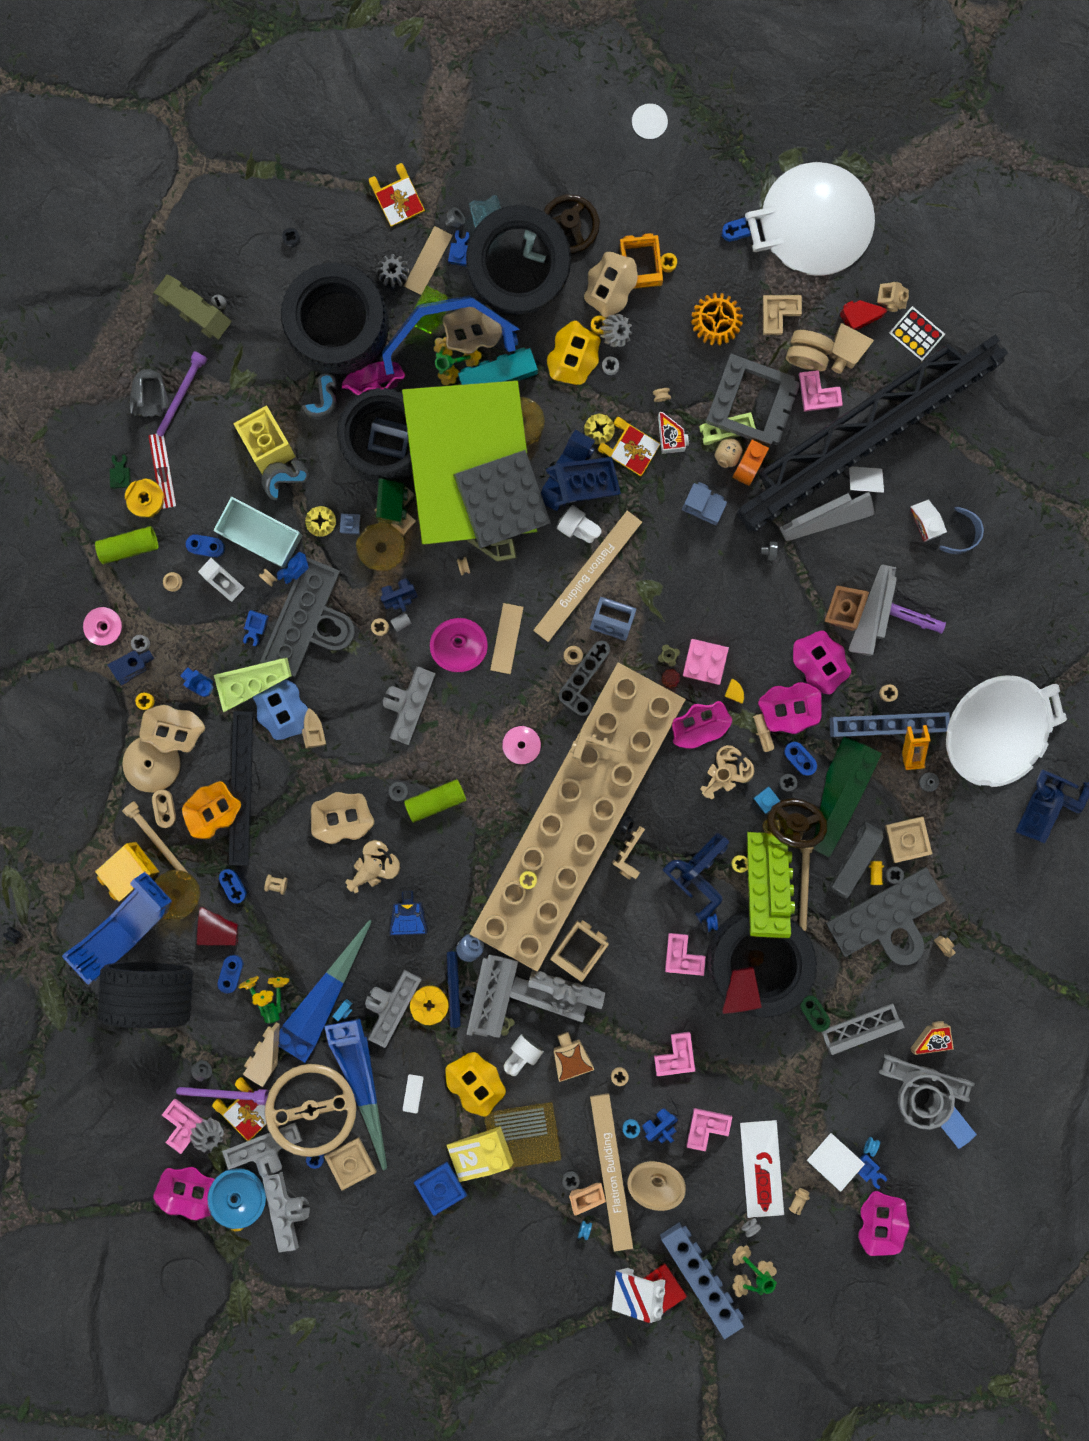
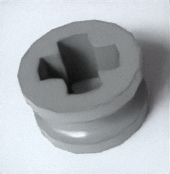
(616, 366)
(139, 638)
(751, 1227)

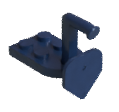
(1046, 805)
(691, 870)

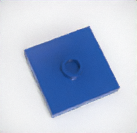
(440, 1188)

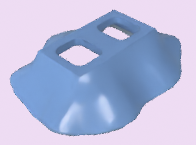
(290, 702)

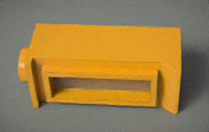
(915, 750)

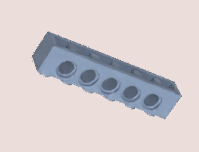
(888, 724)
(726, 1324)

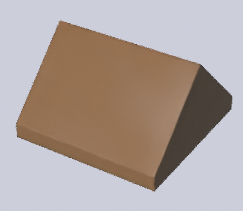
(846, 607)

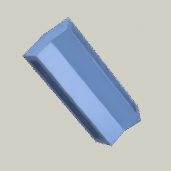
(958, 1129)

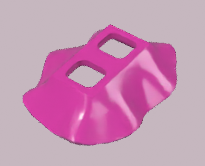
(371, 377)
(812, 668)
(792, 722)
(702, 730)
(183, 1204)
(896, 1224)

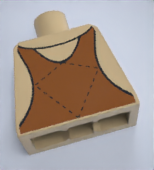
(571, 1058)

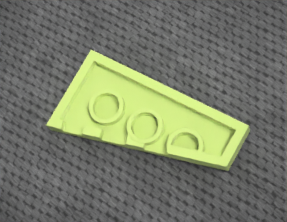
(244, 683)

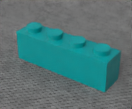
(505, 368)

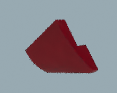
(215, 929)
(742, 992)

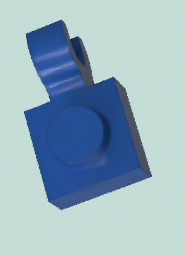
(296, 567)

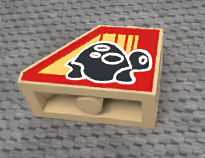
(933, 1039)

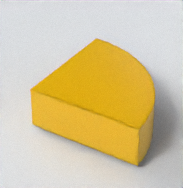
(735, 692)

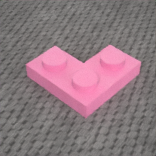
(816, 398)
(677, 958)
(680, 1060)
(184, 1120)
(706, 1122)

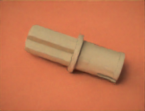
(764, 733)

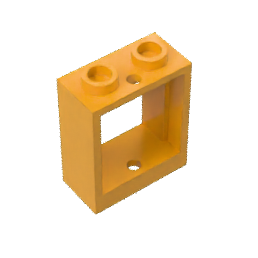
(646, 240)

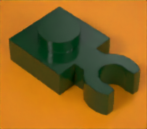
(120, 476)

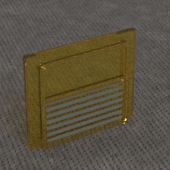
(528, 1133)

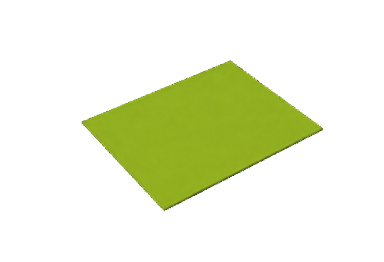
(451, 433)

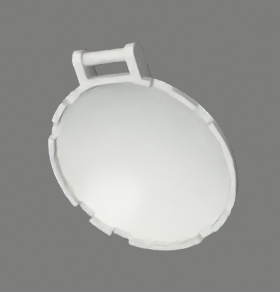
(815, 219)
(1002, 729)

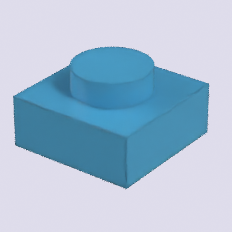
(766, 799)
(343, 1010)

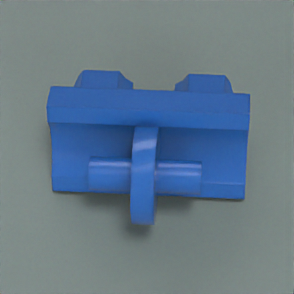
(197, 682)
(654, 1132)

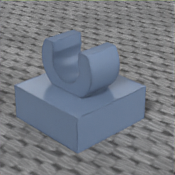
(350, 524)

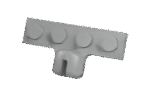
(408, 704)
(566, 993)
(390, 1006)
(262, 1151)
(284, 1211)

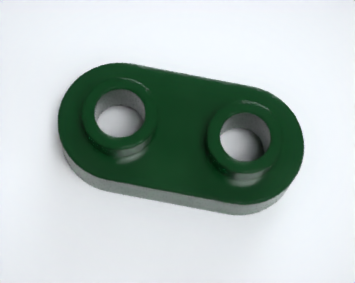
(814, 1013)

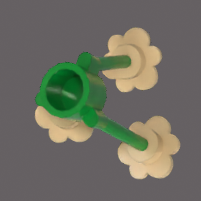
(764, 1272)

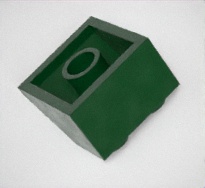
(391, 502)

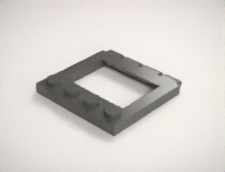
(727, 391)

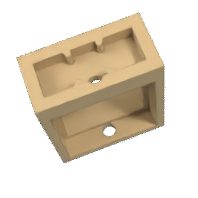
(569, 967)

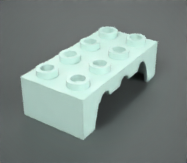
(258, 532)

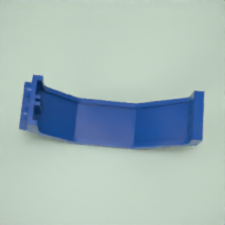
(507, 327)
(120, 930)

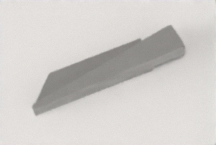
(830, 515)
(875, 613)

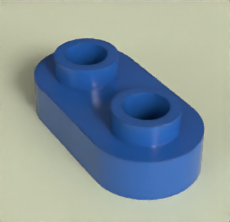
(204, 546)
(800, 758)
(230, 974)

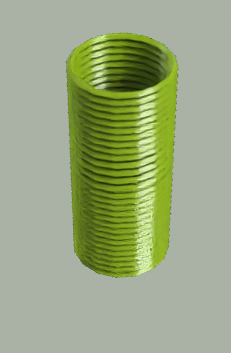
(126, 546)
(429, 804)

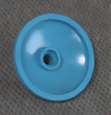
(249, 1198)

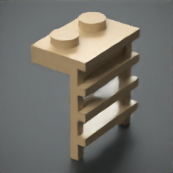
(578, 746)
(627, 870)

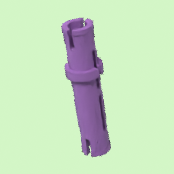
(924, 621)

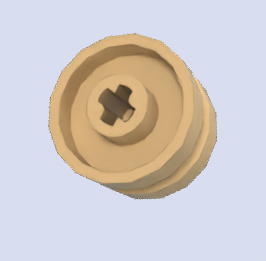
(809, 350)

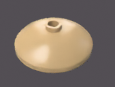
(161, 773)
(656, 1186)

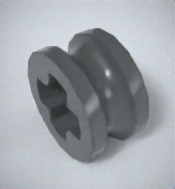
(789, 788)
(895, 869)
(569, 1174)

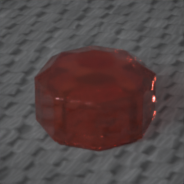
(670, 678)

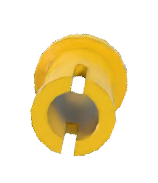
(876, 872)

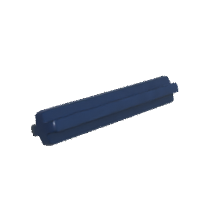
(453, 989)

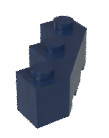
(577, 449)

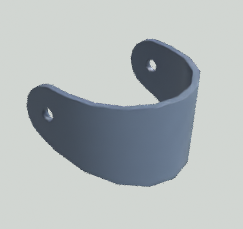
(978, 528)

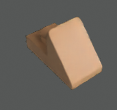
(587, 1198)

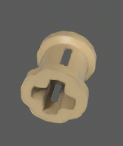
(280, 887)

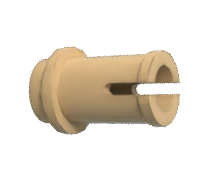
(799, 1201)

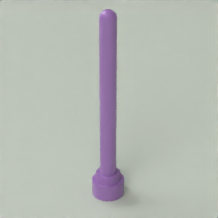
(197, 362)
(258, 1096)

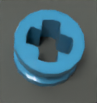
(629, 1134)
(871, 1146)
(584, 1230)

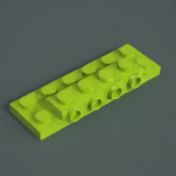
(769, 886)

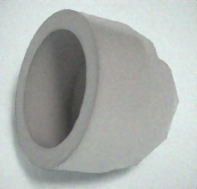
(222, 301)

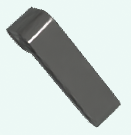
(587, 675)
(857, 860)

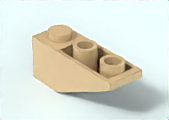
(266, 1057)

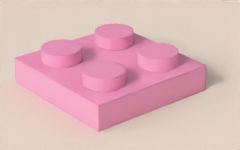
(705, 661)

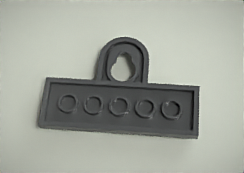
(303, 613)
(884, 913)

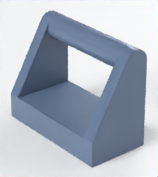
(390, 428)
(609, 625)

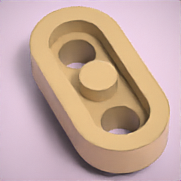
(162, 809)

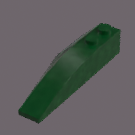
(843, 789)

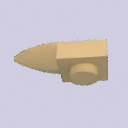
(313, 730)
(945, 945)

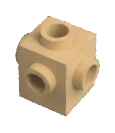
(893, 296)

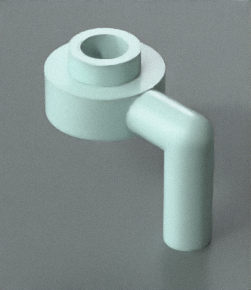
(530, 239)

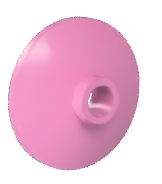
(94, 622)
(531, 748)

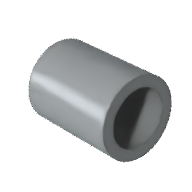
(401, 622)

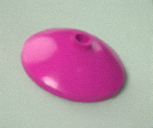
(458, 655)

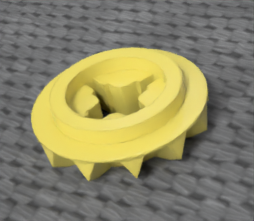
(608, 430)
(327, 526)

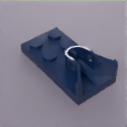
(585, 480)

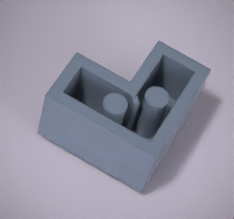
(703, 504)

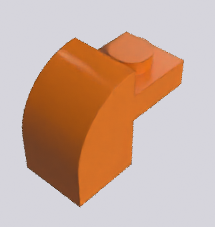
(750, 462)

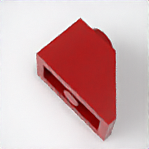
(861, 314)

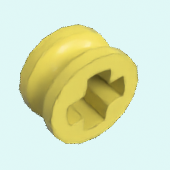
(741, 869)
(522, 877)

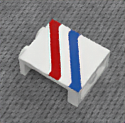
(638, 1296)

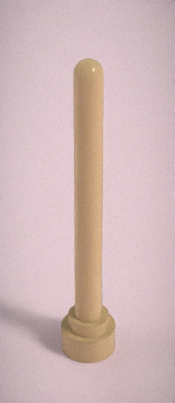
(133, 812)
(804, 886)

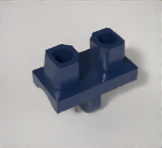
(400, 597)

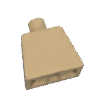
(848, 348)

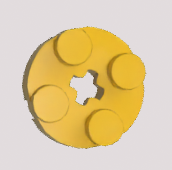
(141, 487)
(421, 1013)

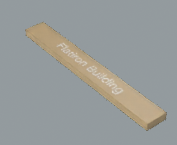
(587, 576)
(611, 1172)

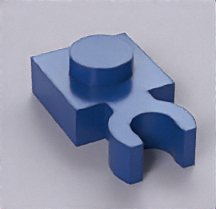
(458, 251)
(256, 624)
(870, 1170)

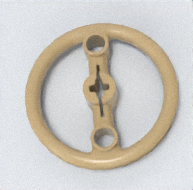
(271, 1113)

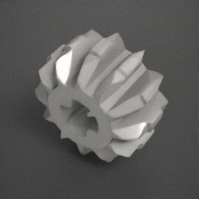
(387, 276)
(616, 330)
(207, 1134)

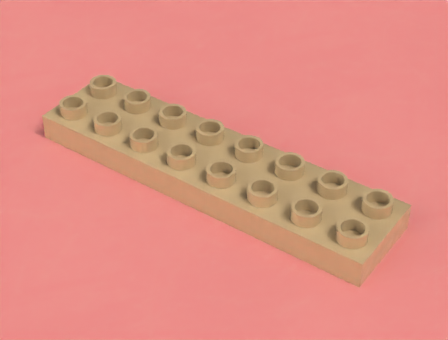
(577, 818)

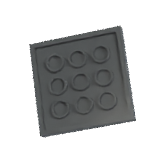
(502, 498)

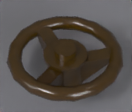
(570, 220)
(796, 824)

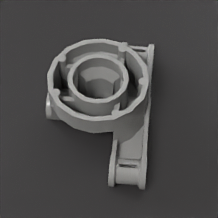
(941, 1094)

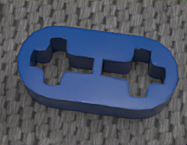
(740, 233)
(228, 887)

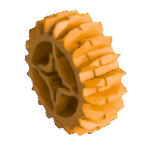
(709, 318)

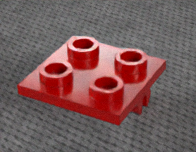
(673, 1290)

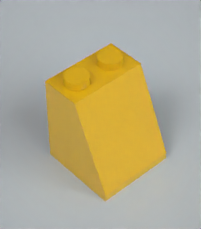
(123, 868)

